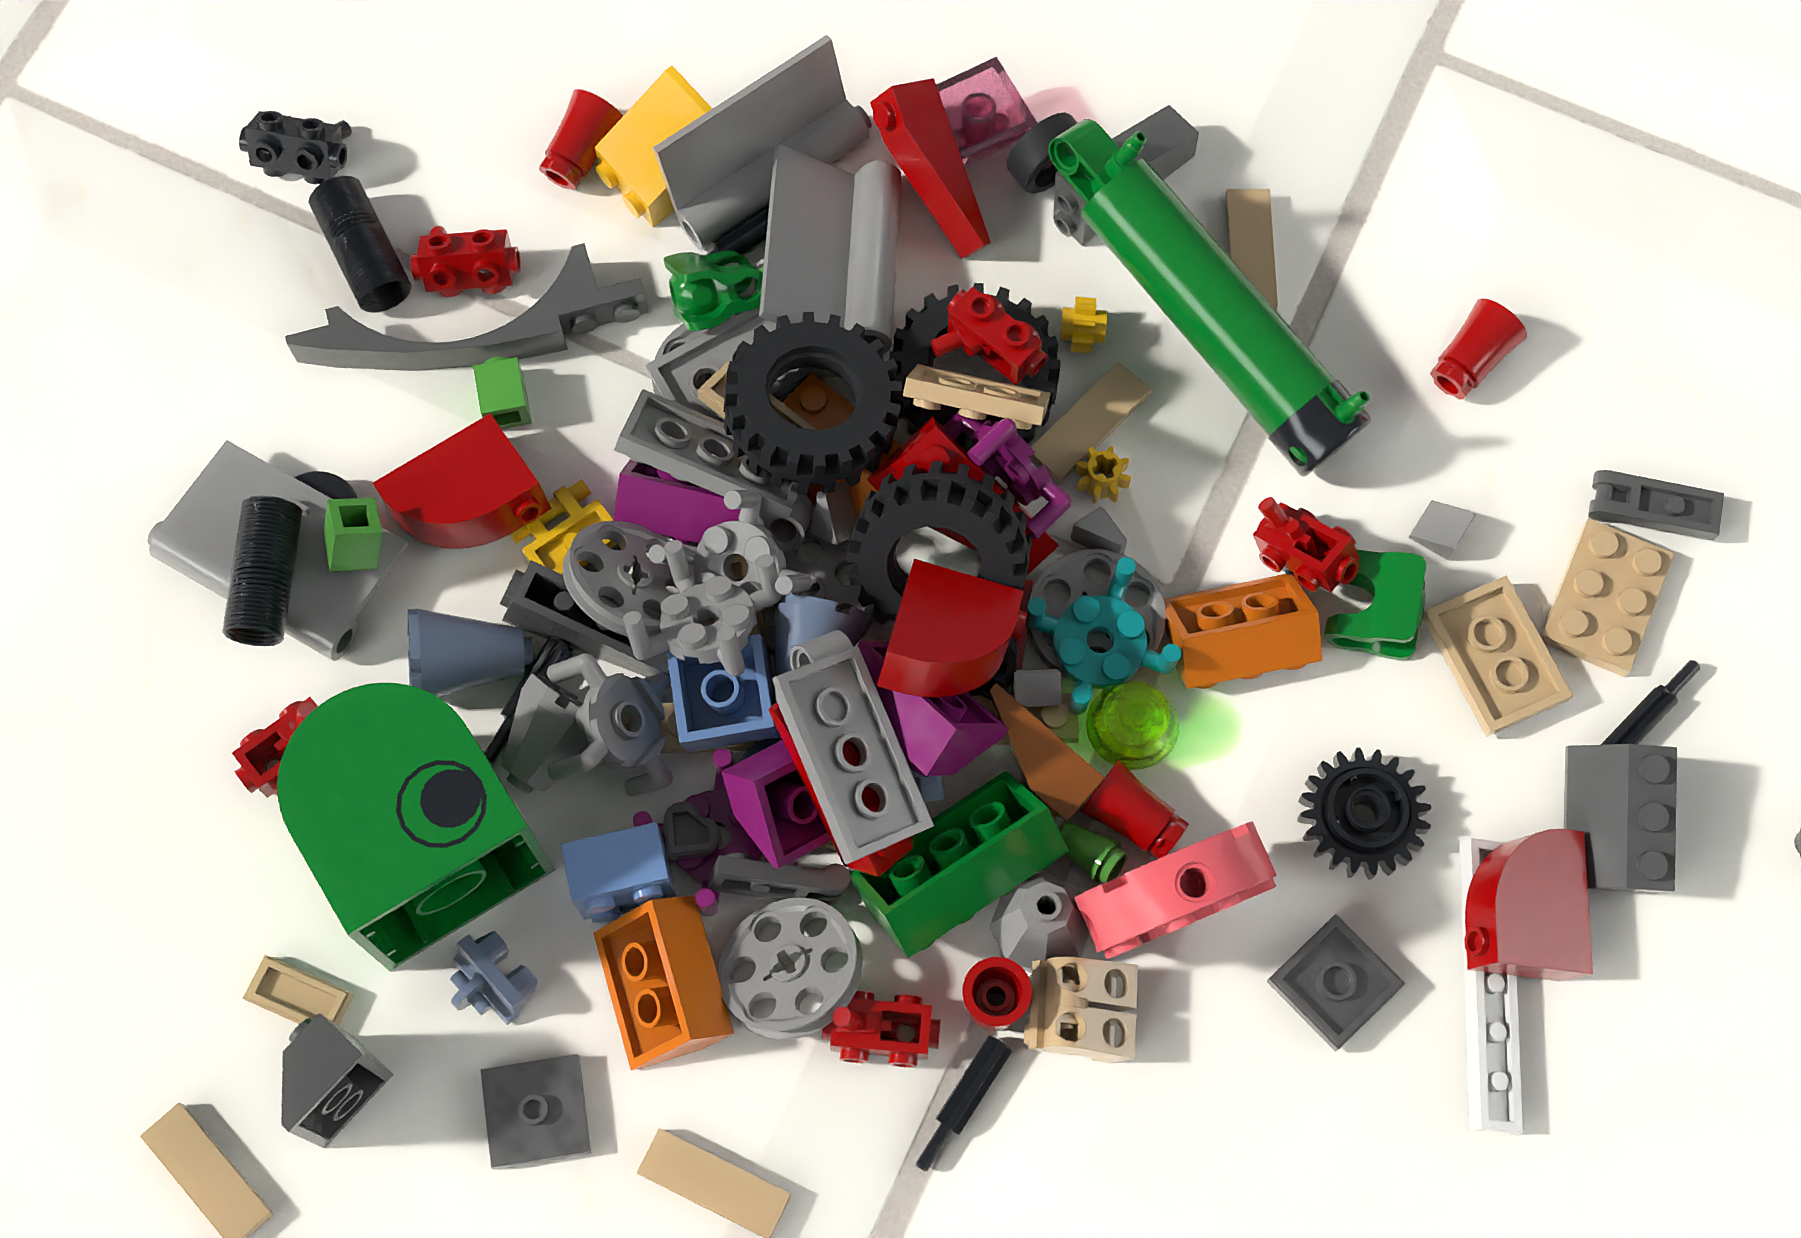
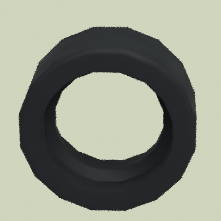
(1030, 156)

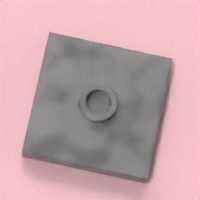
(1335, 982)
(535, 1111)

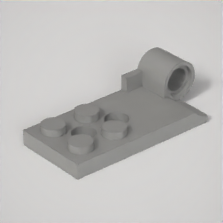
(706, 354)
(691, 459)
(835, 701)

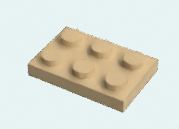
(976, 396)
(1606, 597)
(1496, 656)

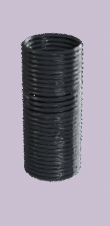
(360, 244)
(266, 565)

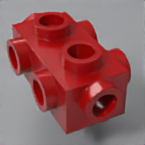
(465, 261)
(985, 329)
(1305, 546)
(269, 744)
(871, 1028)

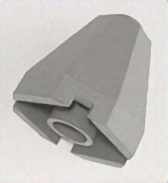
(542, 733)
(1031, 936)

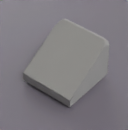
(833, 515)
(1441, 528)
(1098, 532)
(1037, 687)

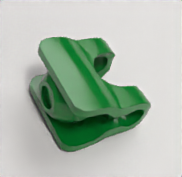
(708, 290)
(1397, 609)

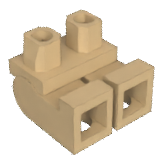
(1078, 1008)

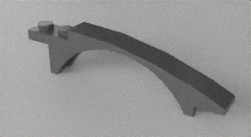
(565, 308)

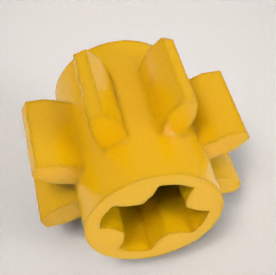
(1083, 324)
(1107, 464)

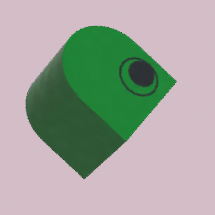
(402, 819)

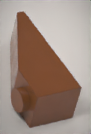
(1047, 763)

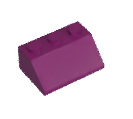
(668, 504)
(934, 732)
(774, 805)

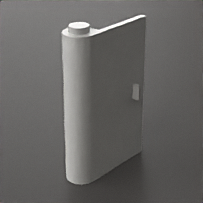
(724, 159)
(832, 243)
(202, 536)

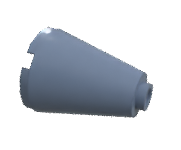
(808, 617)
(462, 652)

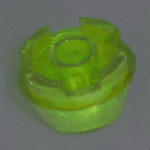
(1132, 724)

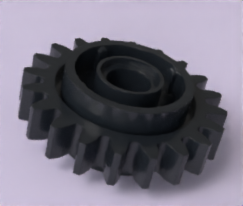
(1347, 836)

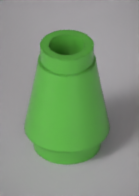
(1094, 853)

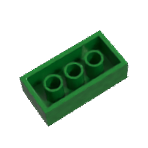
(962, 863)

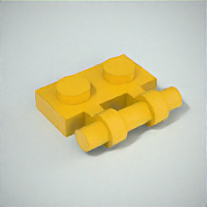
(552, 545)

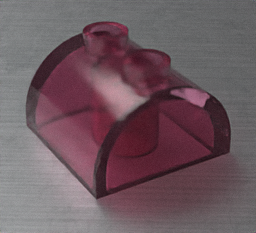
(984, 110)

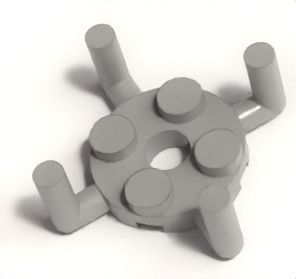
(740, 537)
(695, 603)
(603, 726)

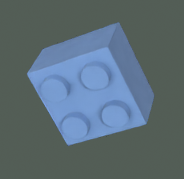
(723, 708)
(617, 871)

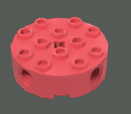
(1177, 890)

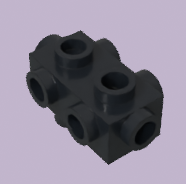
(295, 146)

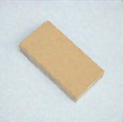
(295, 993)

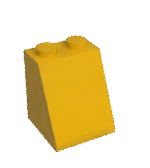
(627, 149)

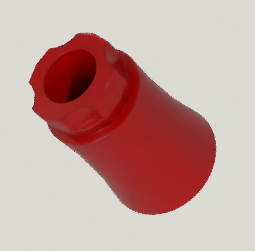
(574, 143)
(1477, 348)
(1135, 812)
(1000, 977)

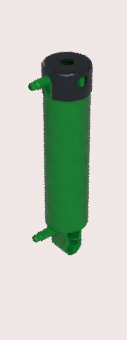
(1209, 297)

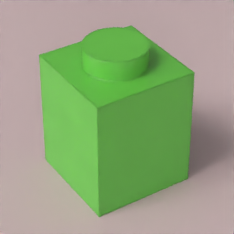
(502, 391)
(352, 534)

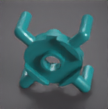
(1103, 614)

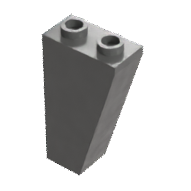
(1168, 147)
(544, 607)

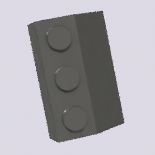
(1627, 812)
(326, 1080)

